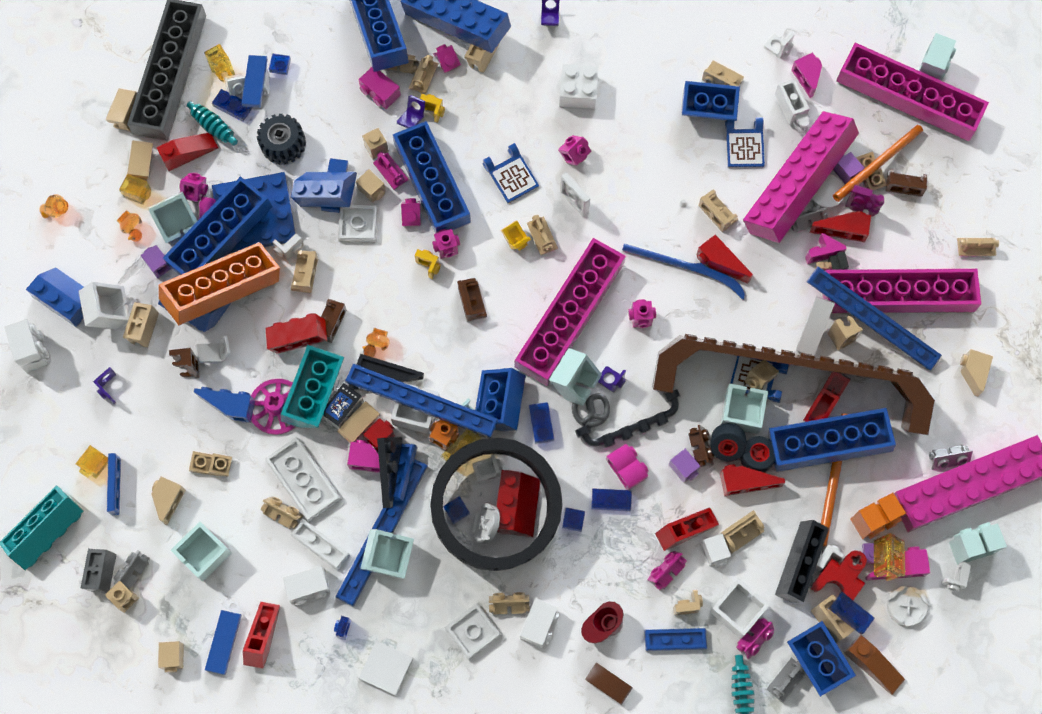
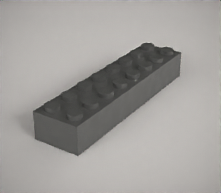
(167, 69)

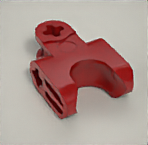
(843, 574)

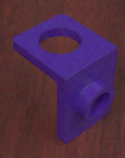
(550, 16)
(412, 116)
(99, 382)
(618, 382)

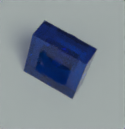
(279, 64)
(456, 510)
(573, 519)
(342, 627)

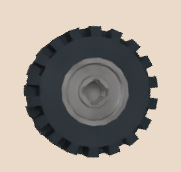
(281, 139)

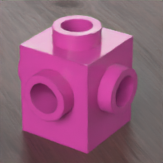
(575, 150)
(193, 186)
(446, 243)
(642, 313)

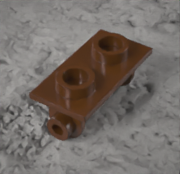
(700, 438)

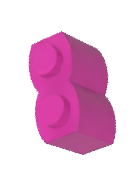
(627, 467)

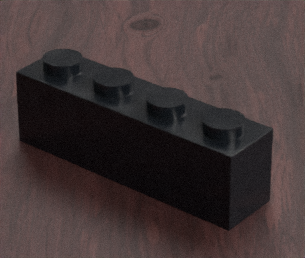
(802, 561)

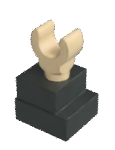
(835, 262)

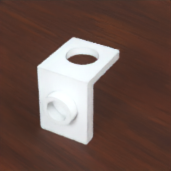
(786, 45)
(212, 352)

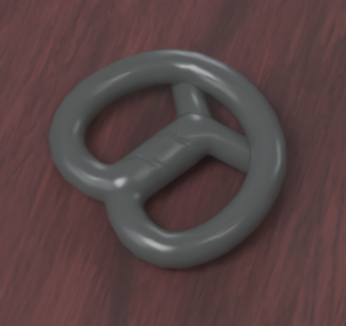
(591, 411)

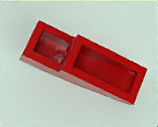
(827, 397)

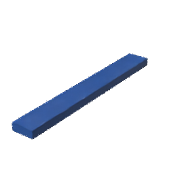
(873, 318)
(421, 401)
(386, 521)

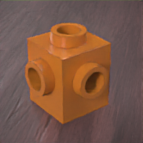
(443, 434)

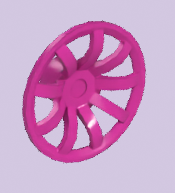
(273, 406)

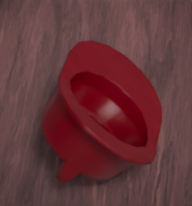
(603, 623)

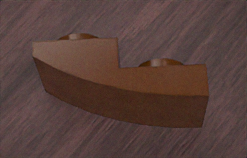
(608, 683)

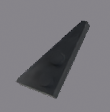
(388, 369)
(389, 457)

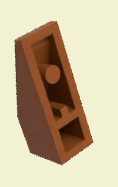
(874, 664)

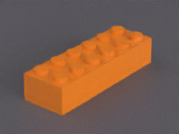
(218, 283)

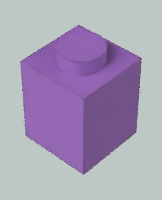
(848, 167)
(154, 259)
(685, 466)

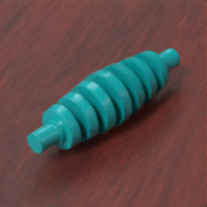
(212, 123)
(742, 687)

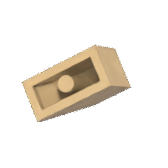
(976, 370)
(166, 498)

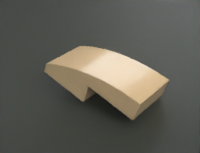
(875, 180)
(358, 422)
(210, 464)

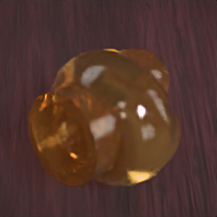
(54, 206)
(128, 222)
(376, 338)

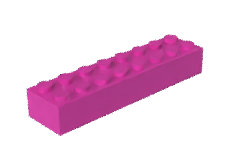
(912, 91)
(801, 176)
(913, 289)
(569, 311)
(971, 483)

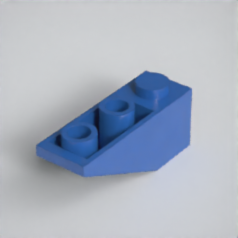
(232, 405)

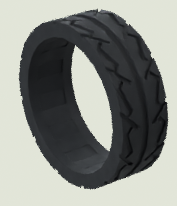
(528, 457)

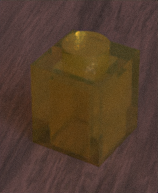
(135, 189)
(92, 462)

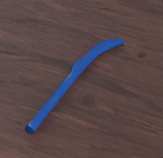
(696, 267)

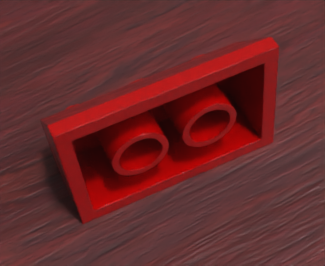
(517, 503)

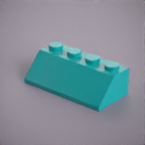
(311, 388)
(41, 528)

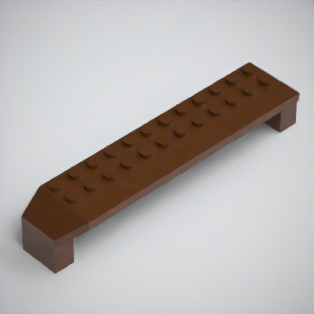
(918, 400)

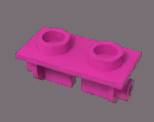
(390, 170)
(672, 563)
(762, 632)

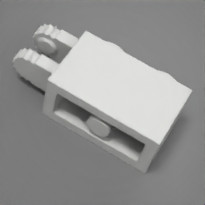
(793, 104)

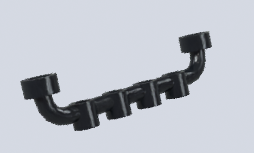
(626, 432)

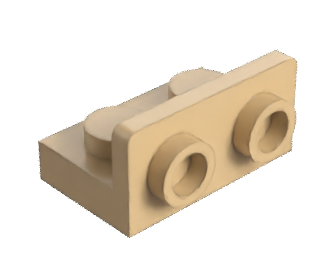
(719, 74)

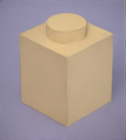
(375, 143)
(371, 186)
(170, 656)

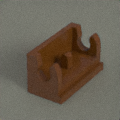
(906, 183)
(471, 299)
(333, 316)
(186, 358)

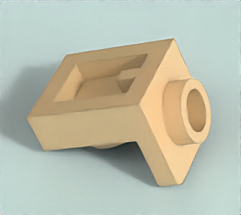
(761, 375)
(121, 596)
(687, 607)

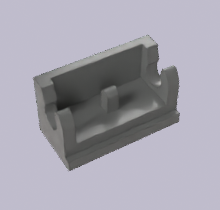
(98, 570)

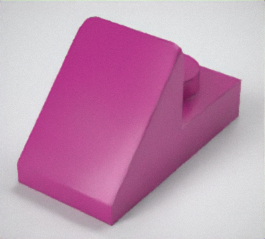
(828, 248)

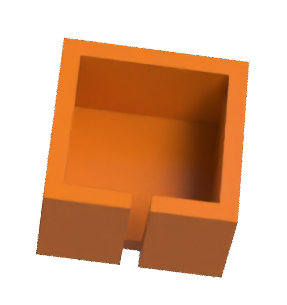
(876, 517)

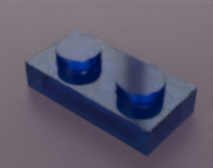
(231, 105)
(541, 423)
(611, 499)
(851, 613)

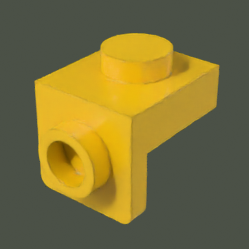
(435, 105)
(515, 236)
(428, 259)

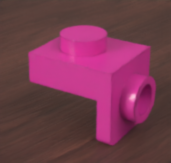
(447, 57)
(411, 212)

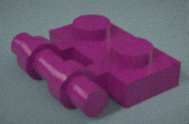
(862, 198)

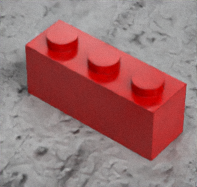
(296, 333)

